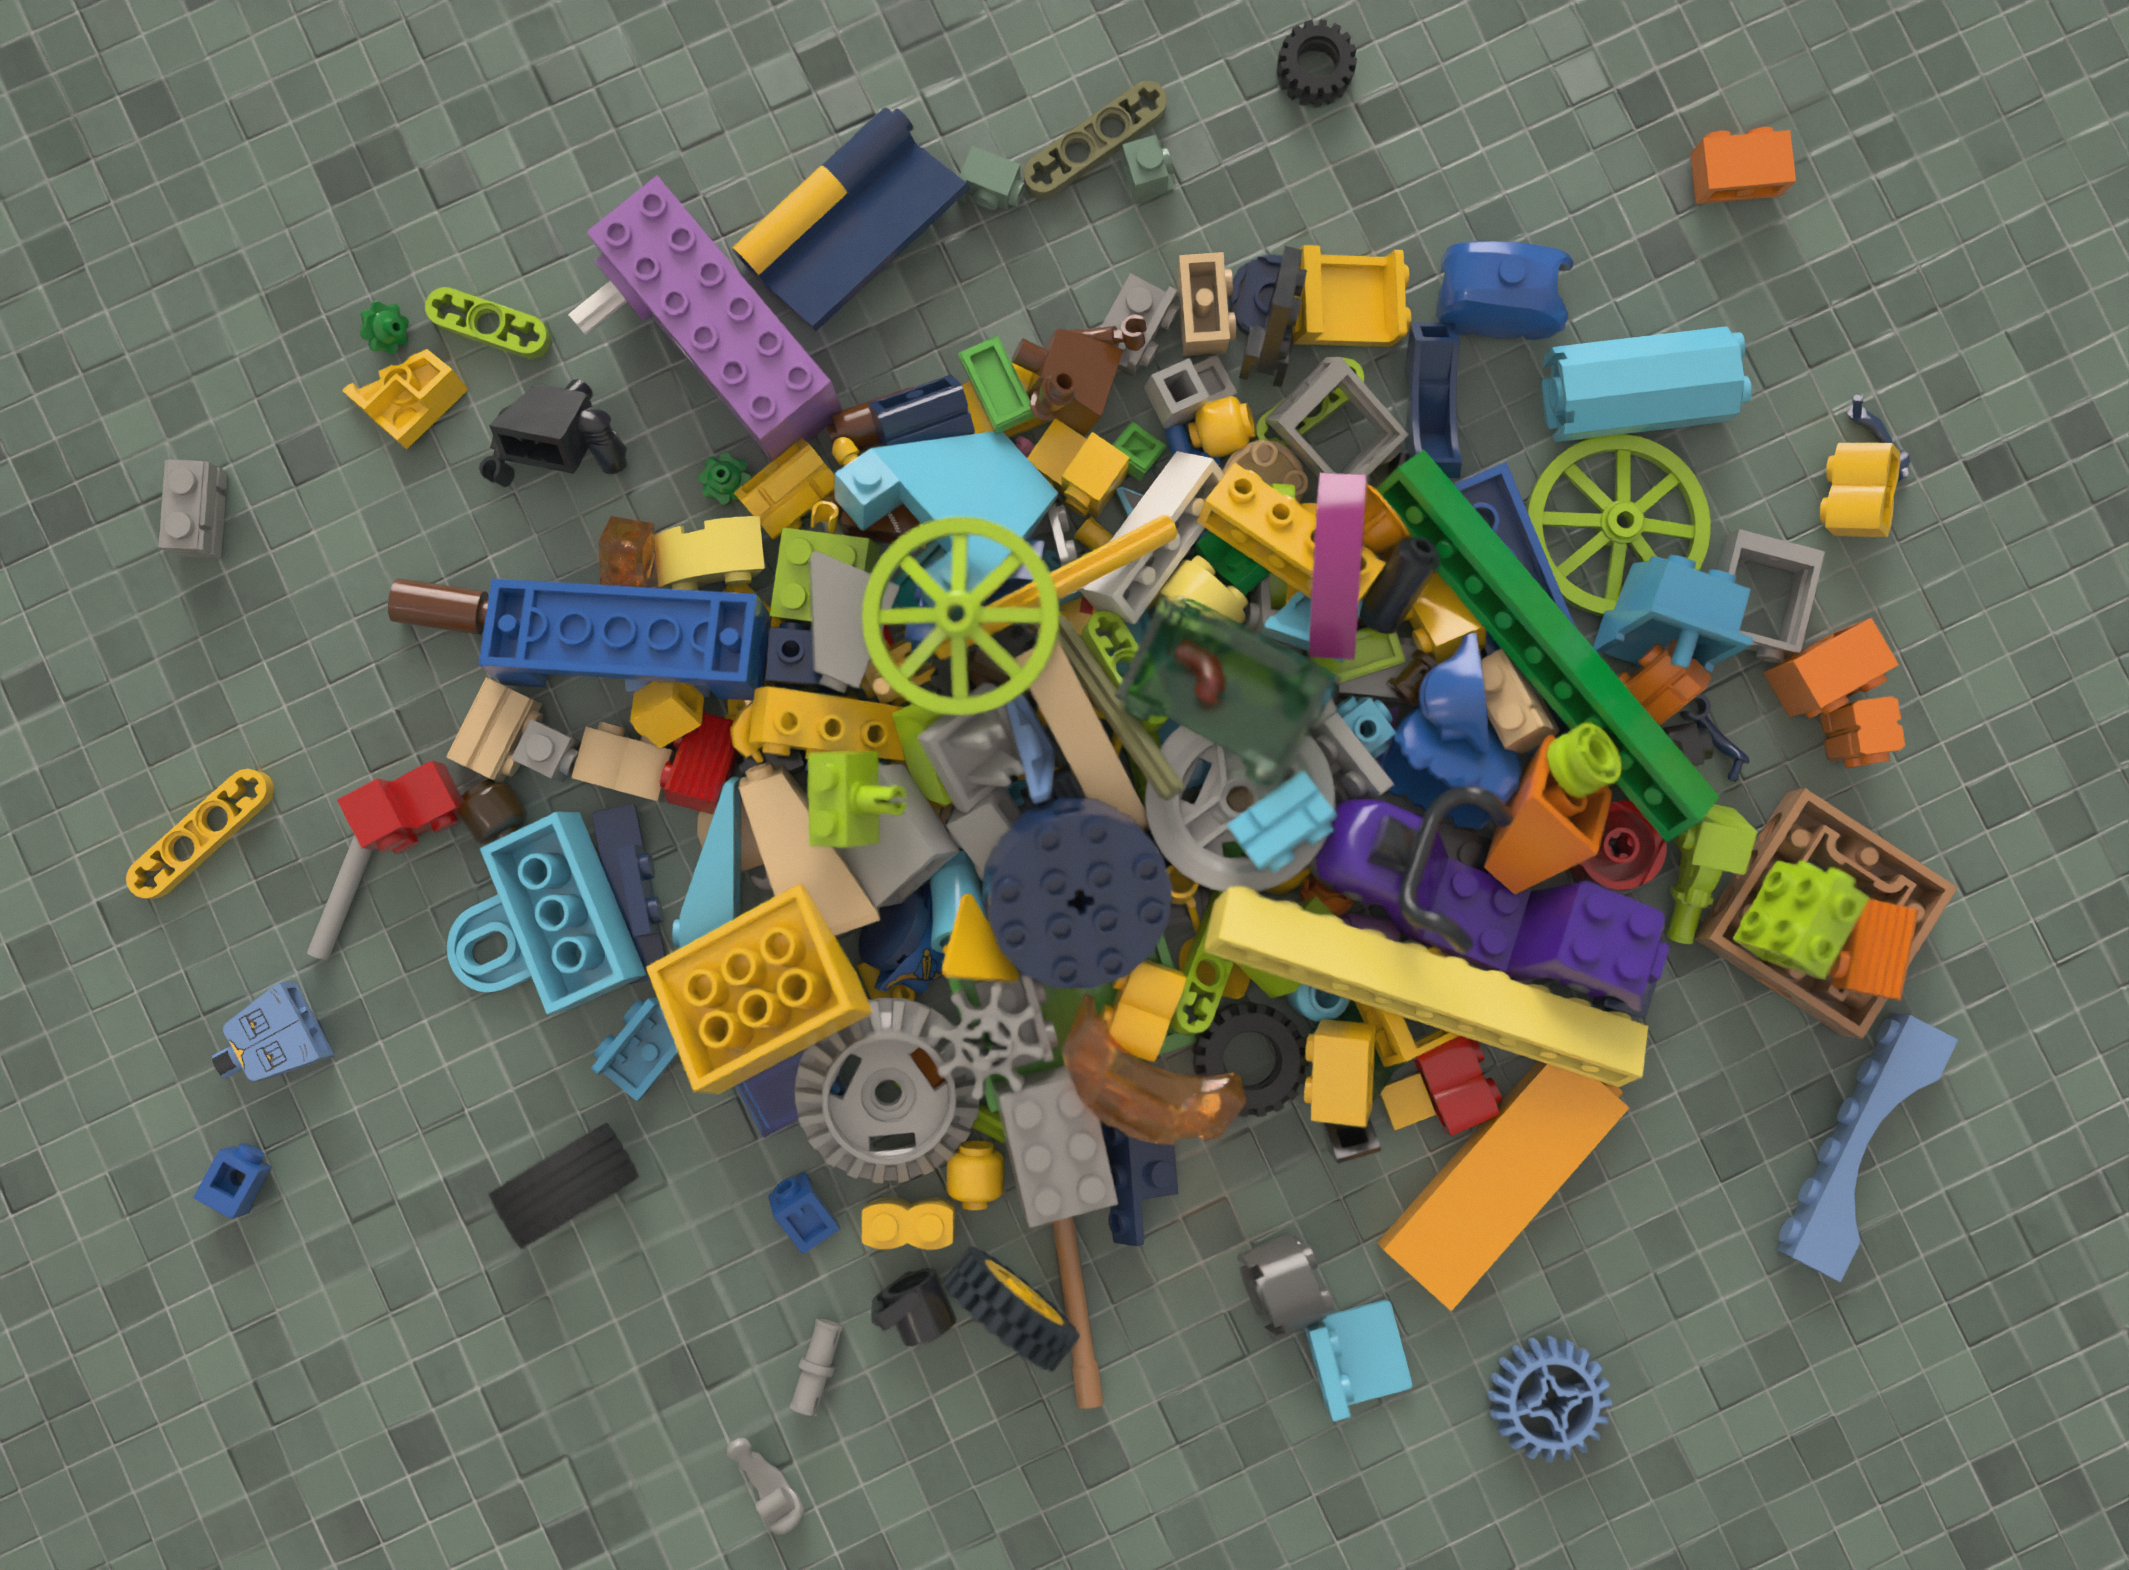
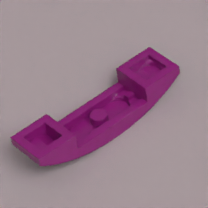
(1337, 566)

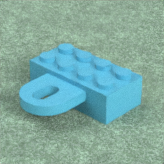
(555, 918)

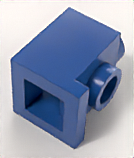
(221, 1187)

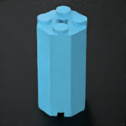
(1645, 383)

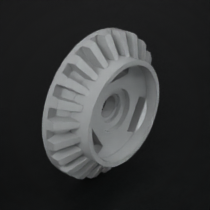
(1194, 833)
(843, 1125)

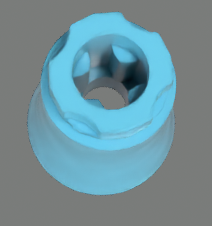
(947, 888)

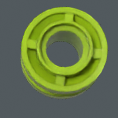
(1584, 760)

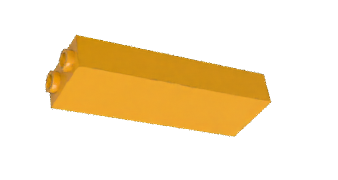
(1501, 1179)

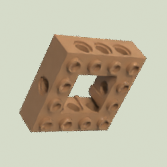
(1814, 829)

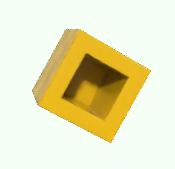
(666, 711)

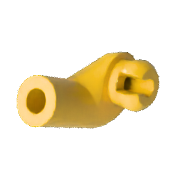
(870, 975)

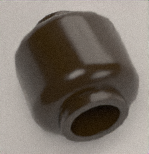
(492, 811)

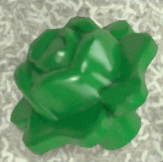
(384, 327)
(723, 477)

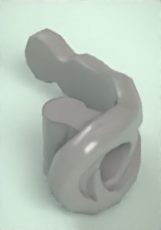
(778, 1501)

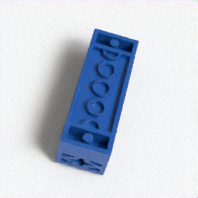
(625, 635)

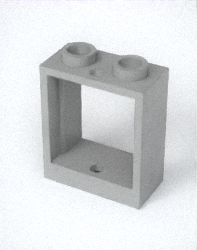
(1310, 392)
(1787, 556)

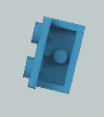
(639, 1051)

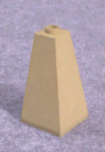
(781, 828)

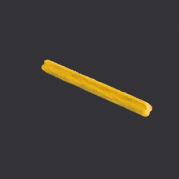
(1083, 571)

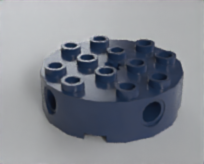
(1034, 883)

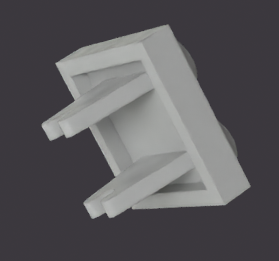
(973, 752)

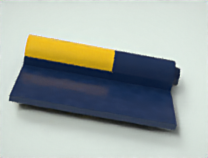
(849, 218)

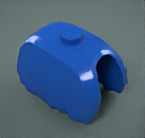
(1503, 289)
(1428, 767)

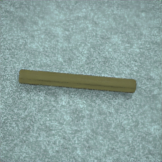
(1124, 724)

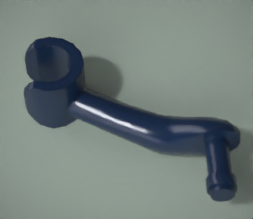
(1877, 428)
(1719, 740)

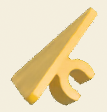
(974, 948)

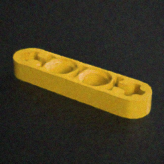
(196, 828)

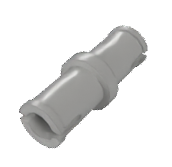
(816, 1367)

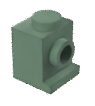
(1147, 169)
(992, 180)

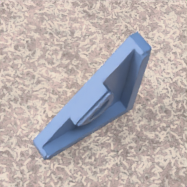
(1034, 748)

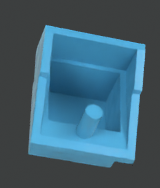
(1675, 602)

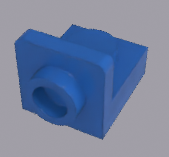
(802, 1212)

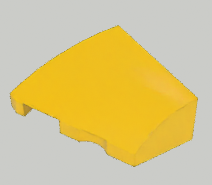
(409, 396)

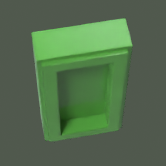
(996, 384)

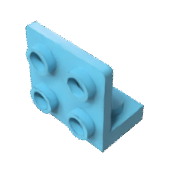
(1358, 1356)

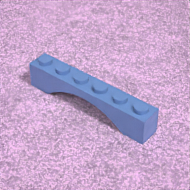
(1825, 1225)

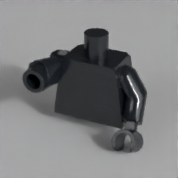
(553, 432)

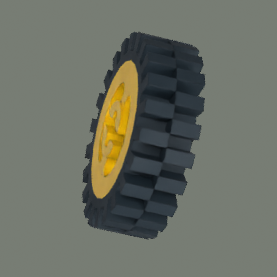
(1011, 1309)

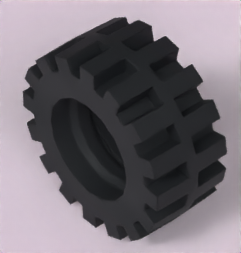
(1323, 39)

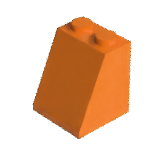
(1548, 828)

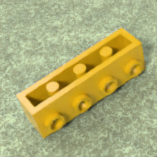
(1272, 530)
(823, 724)

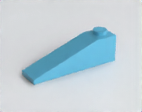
(716, 883)

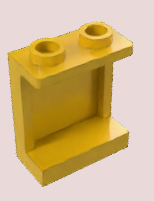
(1352, 300)

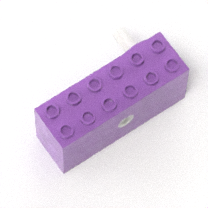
(680, 278)

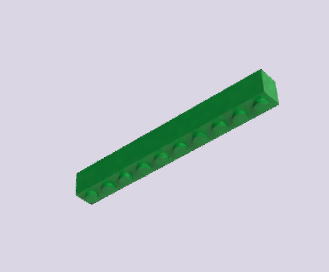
(1547, 645)

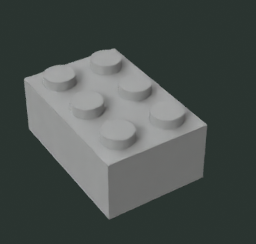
(1054, 1148)

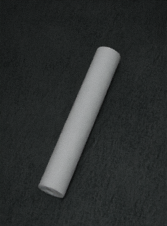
(339, 901)

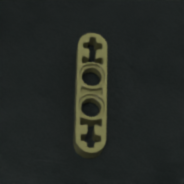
(1098, 144)

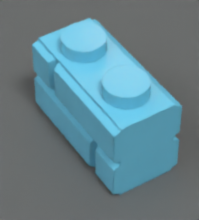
(1283, 822)

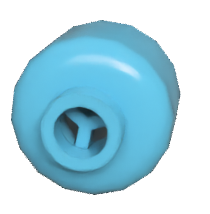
(1316, 1003)

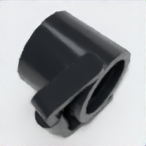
(915, 1306)

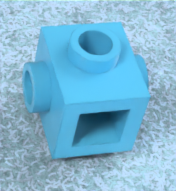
(1372, 718)

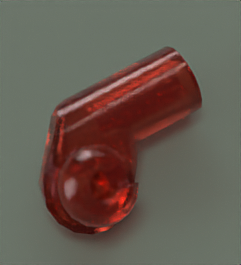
(1207, 667)

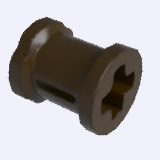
(1401, 685)

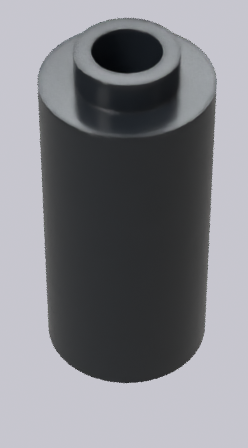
(1399, 584)

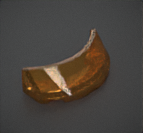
(1140, 1097)

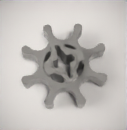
(971, 1047)

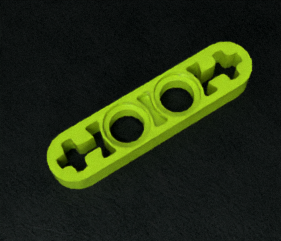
(1204, 1007)

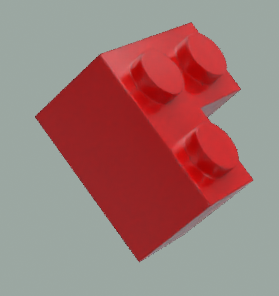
(396, 812)

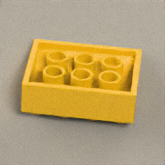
(757, 991)

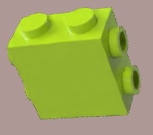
(1801, 917)

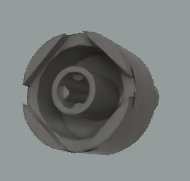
(1284, 1286)

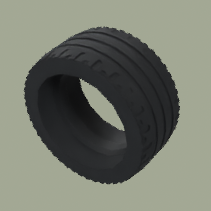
(563, 1185)

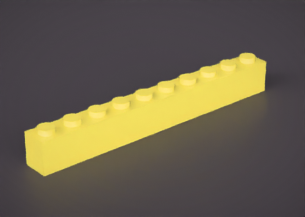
(1426, 986)

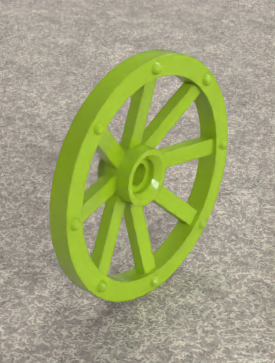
(1606, 523)
(970, 627)

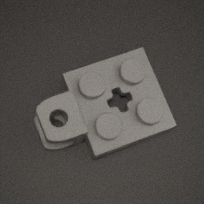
(1351, 765)

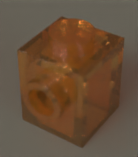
(626, 552)

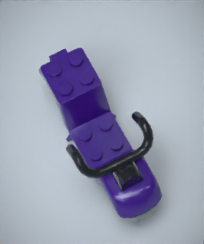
(1561, 933)

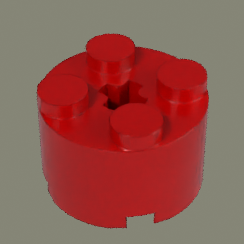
(1640, 853)

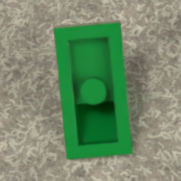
(1230, 564)

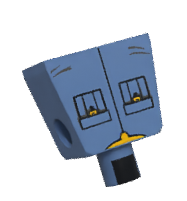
(272, 1036)

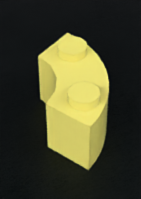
(722, 551)

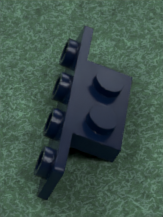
(630, 876)
(1138, 1173)

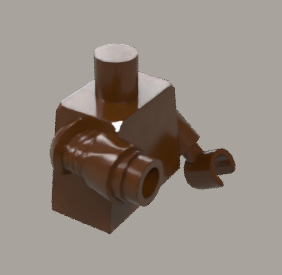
(1076, 371)

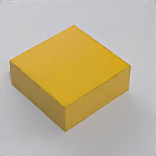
(1406, 1101)

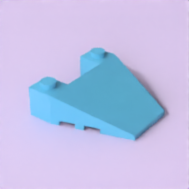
(950, 478)

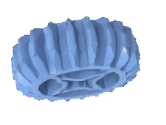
(1585, 1392)

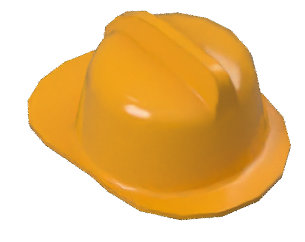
(1381, 524)

